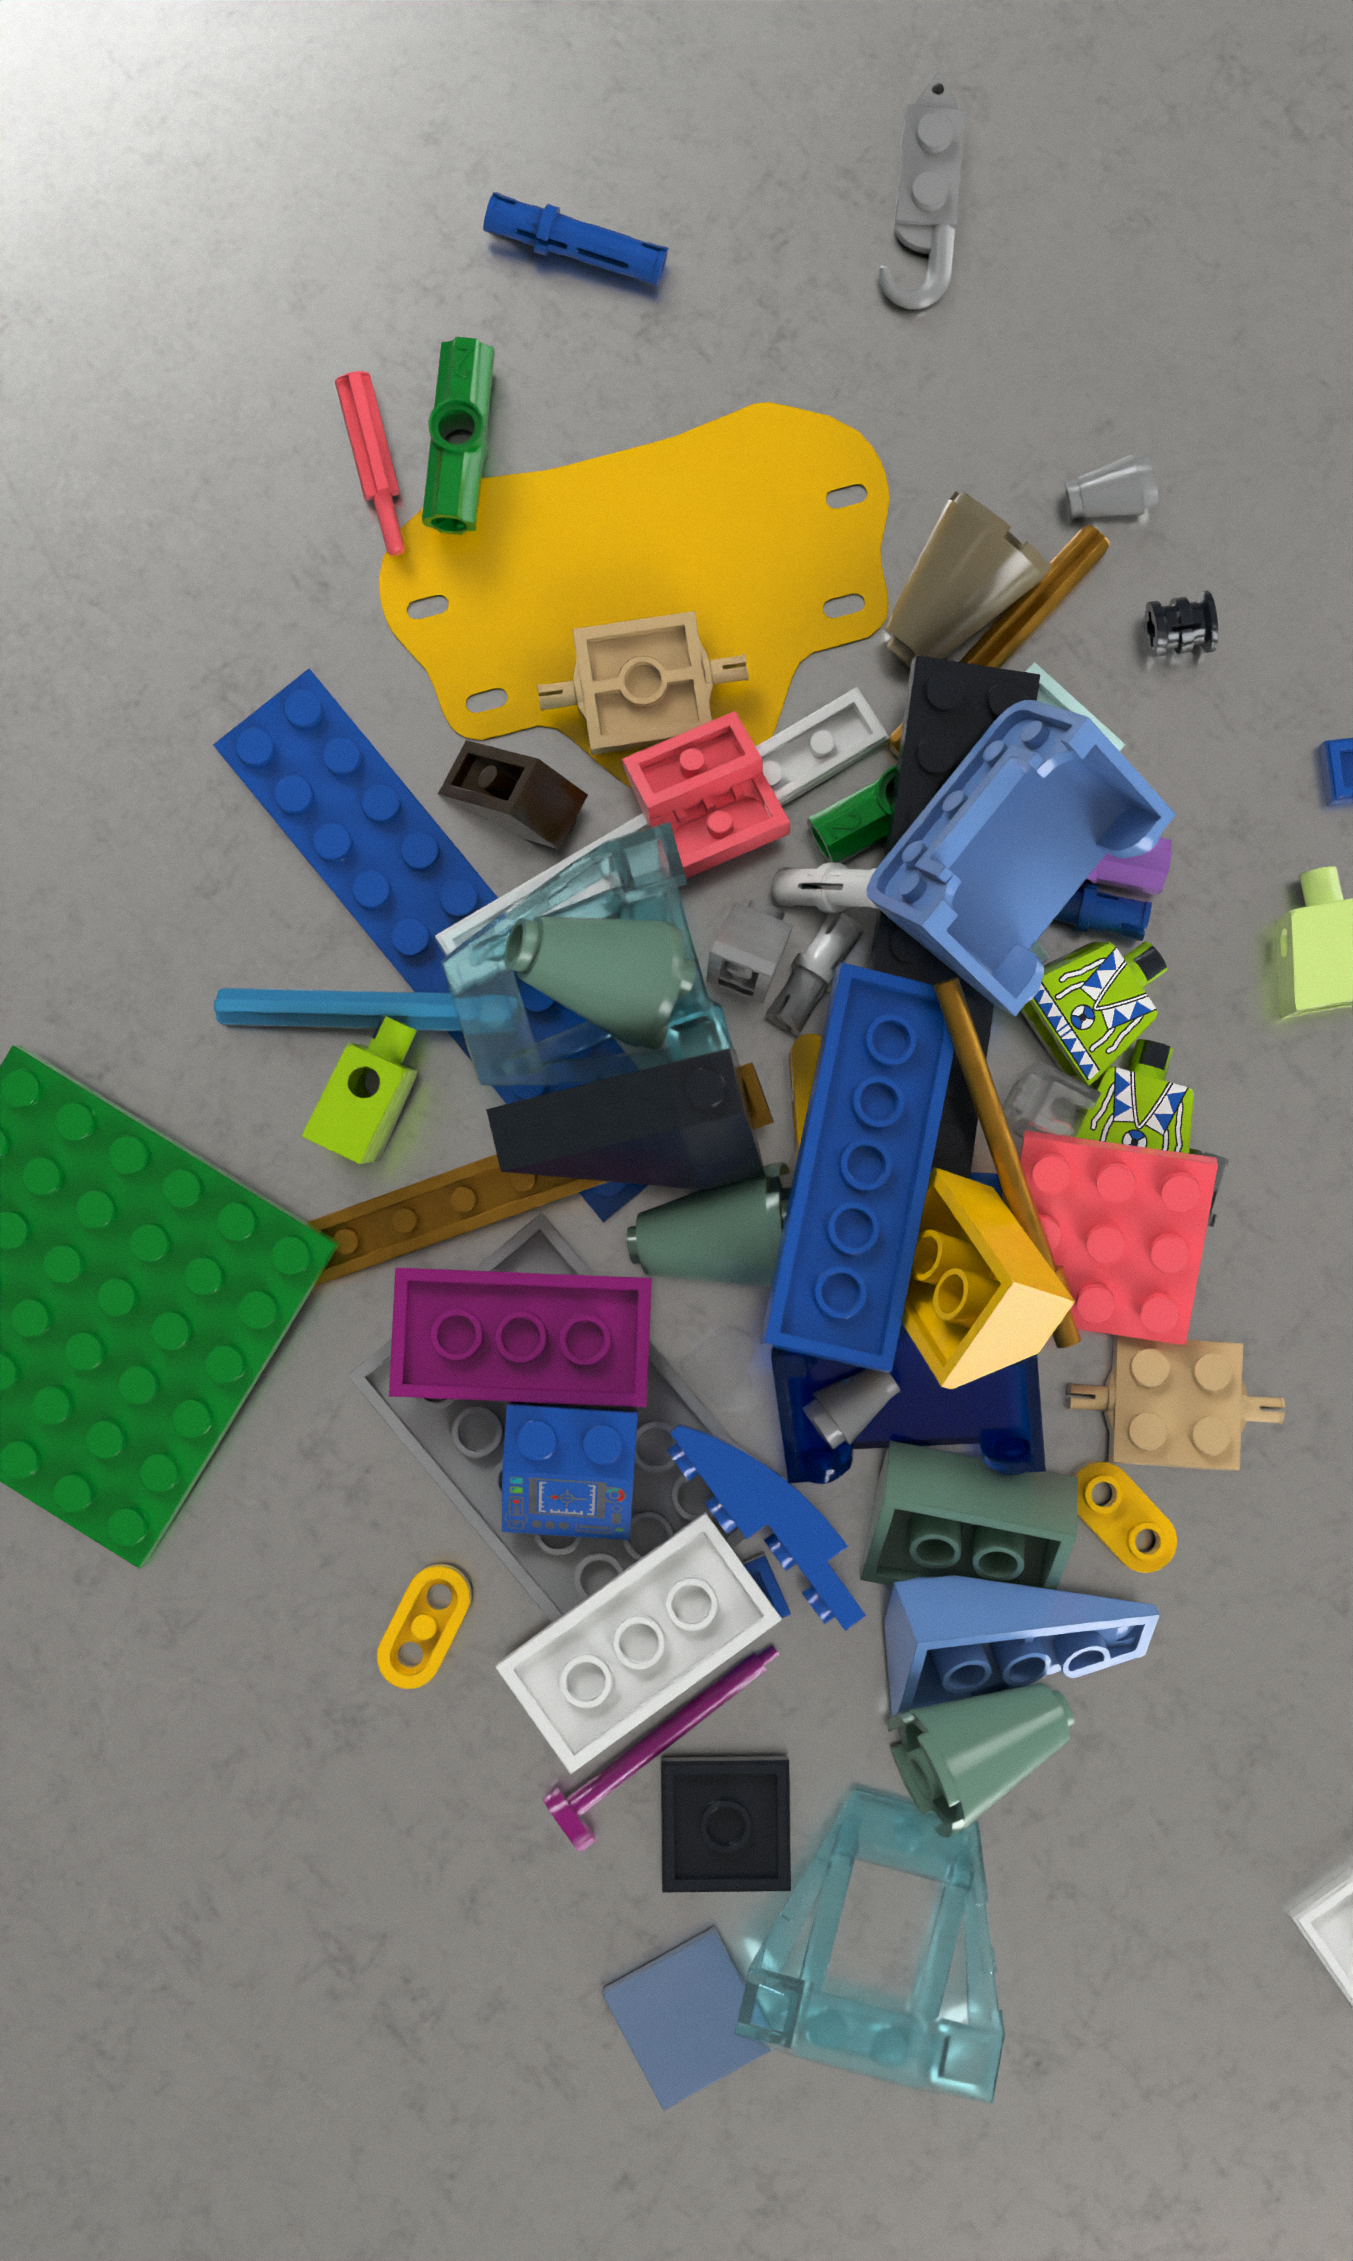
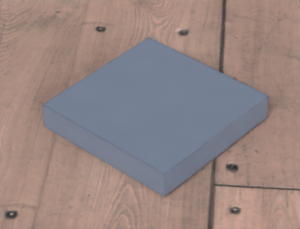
(684, 2017)

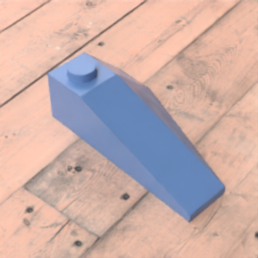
(983, 1636)

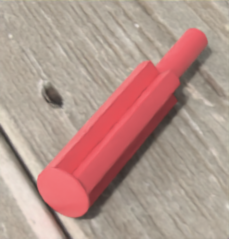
(371, 452)

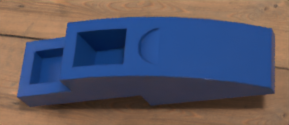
(754, 1495)

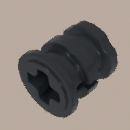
(1181, 625)

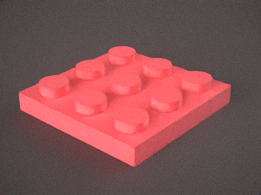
(1123, 1229)

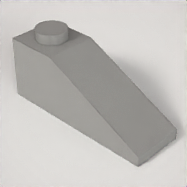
(748, 949)

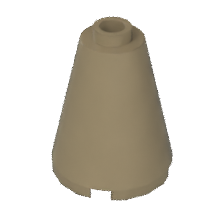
(961, 581)

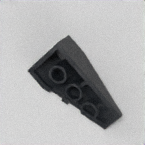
(647, 1127)

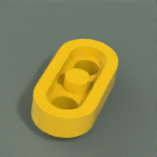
(1124, 1517)
(425, 1625)

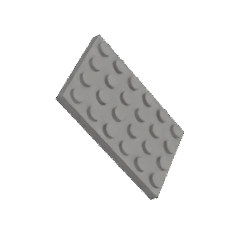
(464, 1448)

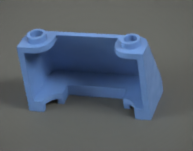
(1014, 845)

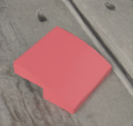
(710, 793)

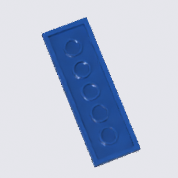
(861, 1171)

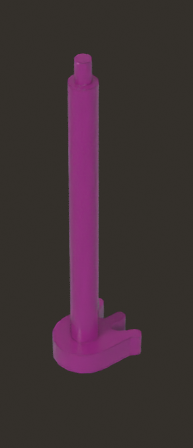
(569, 1809)

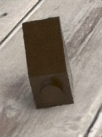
(514, 793)

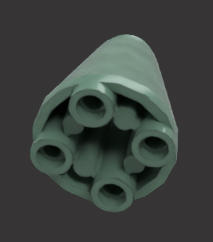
(606, 971)

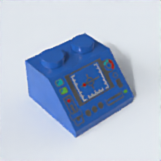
(568, 1471)

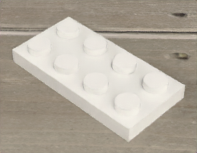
(638, 1642)

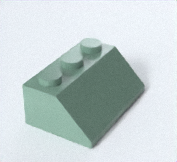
(960, 1518)

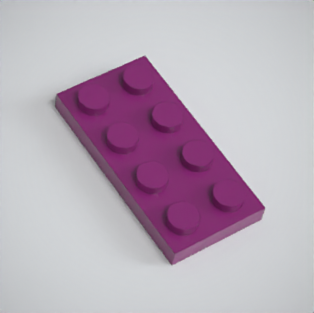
(520, 1337)

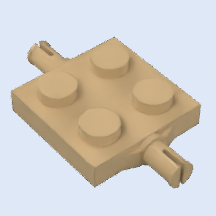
(641, 681)
(1176, 1403)

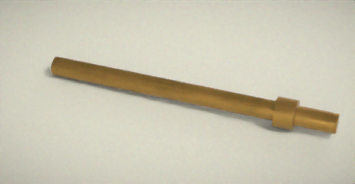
(998, 1135)

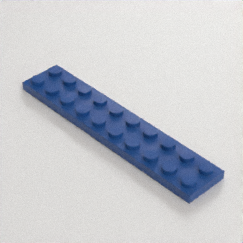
(382, 857)

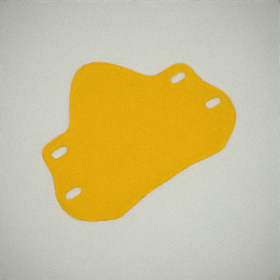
(689, 523)

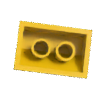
(977, 1284)

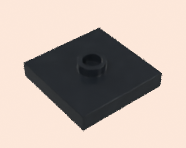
(725, 1824)

